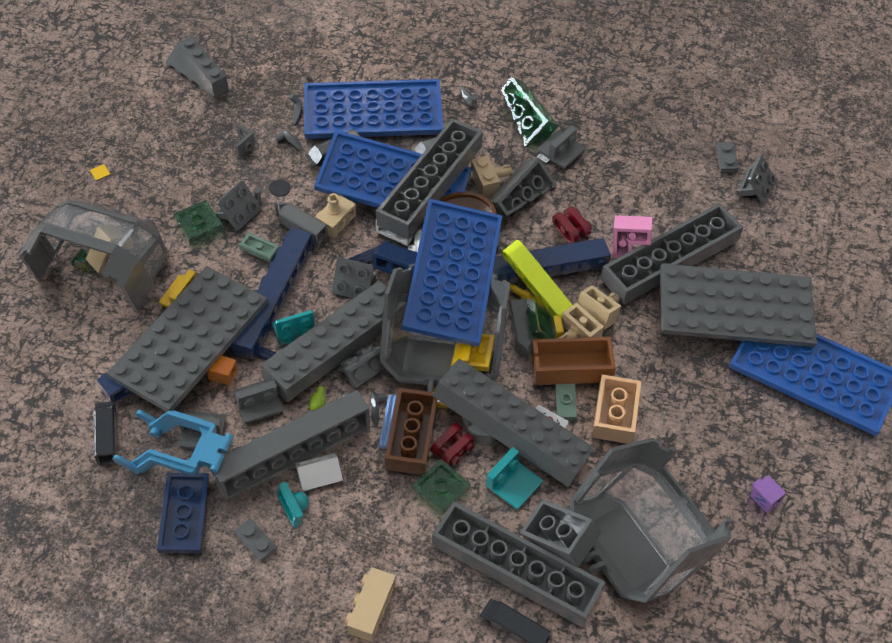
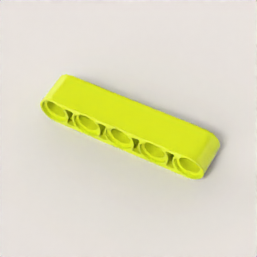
(536, 279)

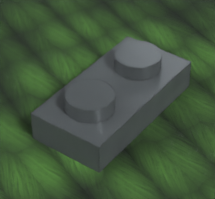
(726, 157)
(255, 540)

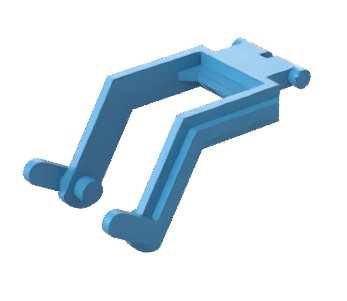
(204, 455)

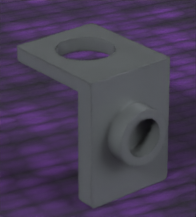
(246, 142)

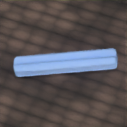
(387, 421)

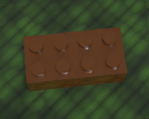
(411, 432)

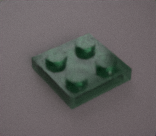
(198, 221)
(540, 321)
(441, 486)

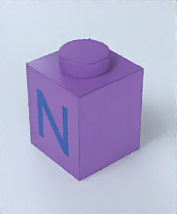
(767, 493)

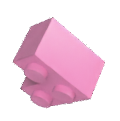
(630, 231)

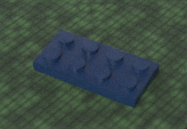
(183, 513)

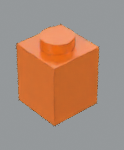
(223, 371)

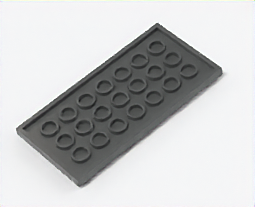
(737, 305)
(187, 339)

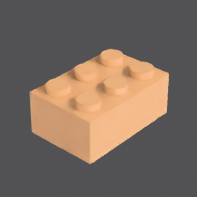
(616, 409)

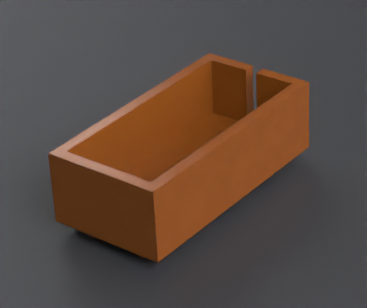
(572, 360)

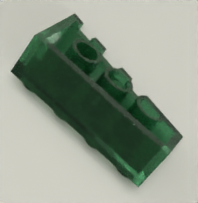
(531, 117)

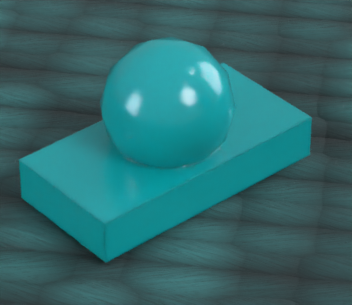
(292, 504)

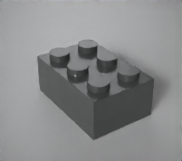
(561, 532)

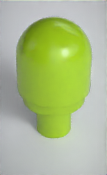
(317, 399)

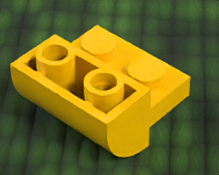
(476, 357)

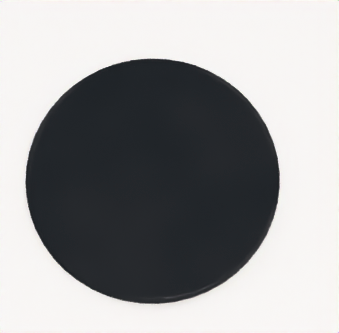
(279, 187)

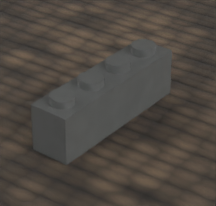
(198, 66)
(522, 187)

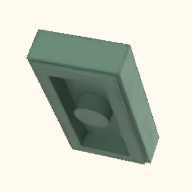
(259, 247)
(566, 401)

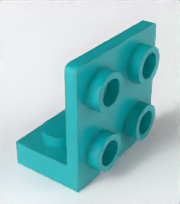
(293, 327)
(512, 480)

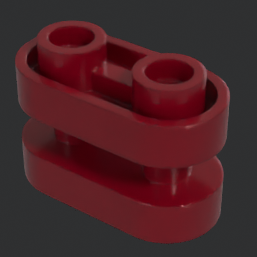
(571, 225)
(464, 444)

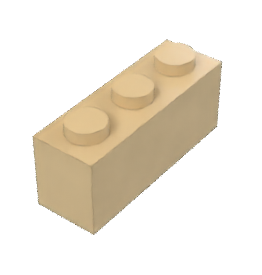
(370, 604)

